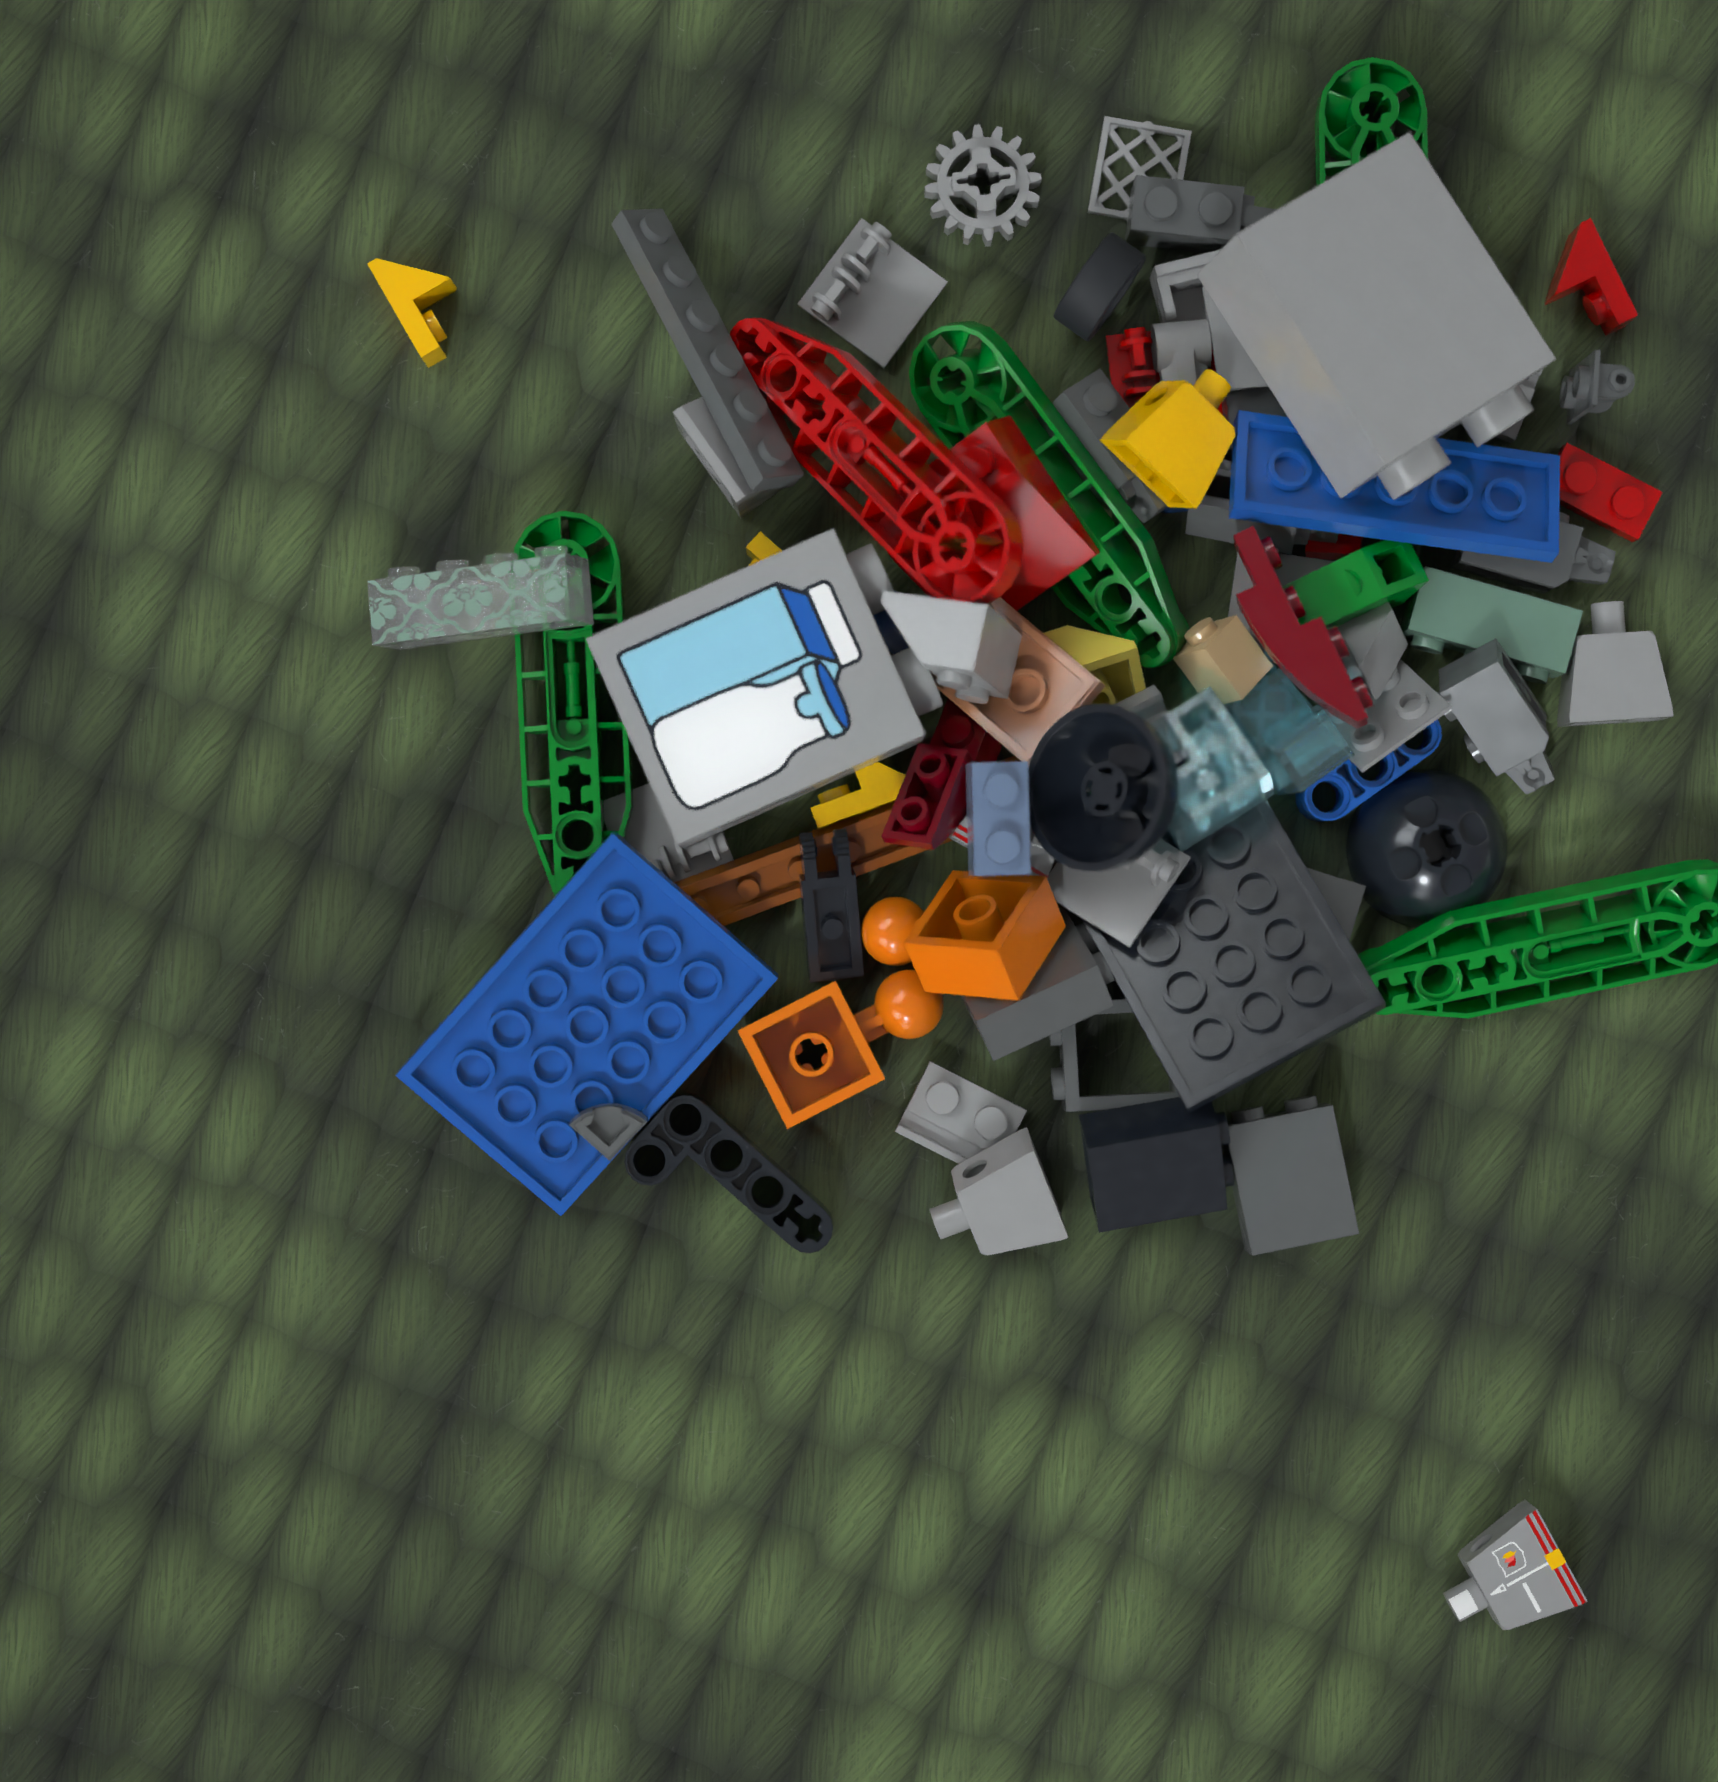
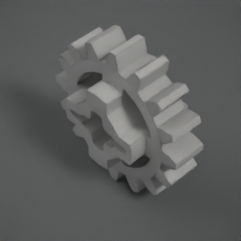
(1003, 182)

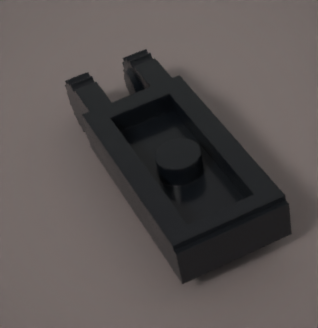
(830, 912)

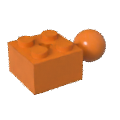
(974, 936)
(849, 1063)

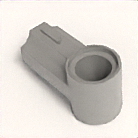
(1181, 349)

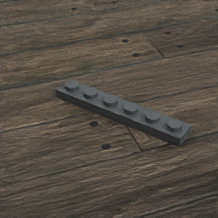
(707, 349)

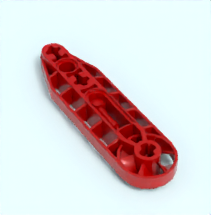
(948, 561)

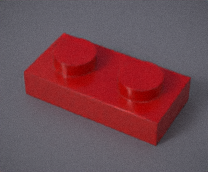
(1605, 493)

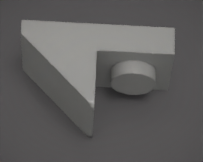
(1373, 646)

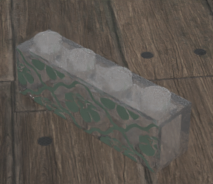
(480, 600)

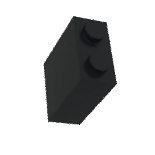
(1155, 1162)

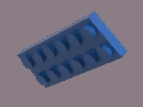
(1479, 503)

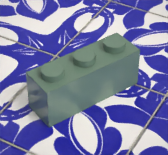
(1470, 613)

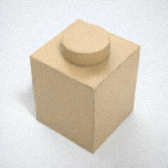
(1222, 657)

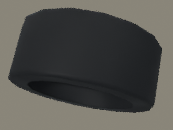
(1099, 286)

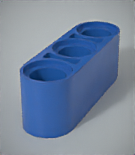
(1353, 789)

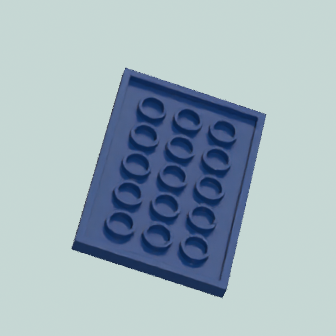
(588, 1007)

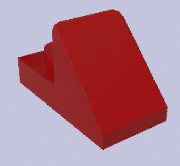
(1589, 267)

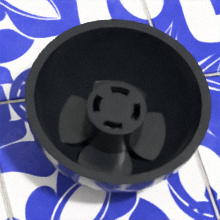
(1101, 788)
(1399, 837)

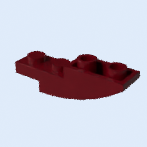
(1304, 653)
(935, 784)

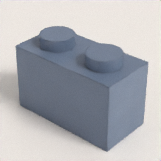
(998, 818)

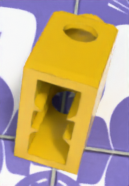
(1175, 438)

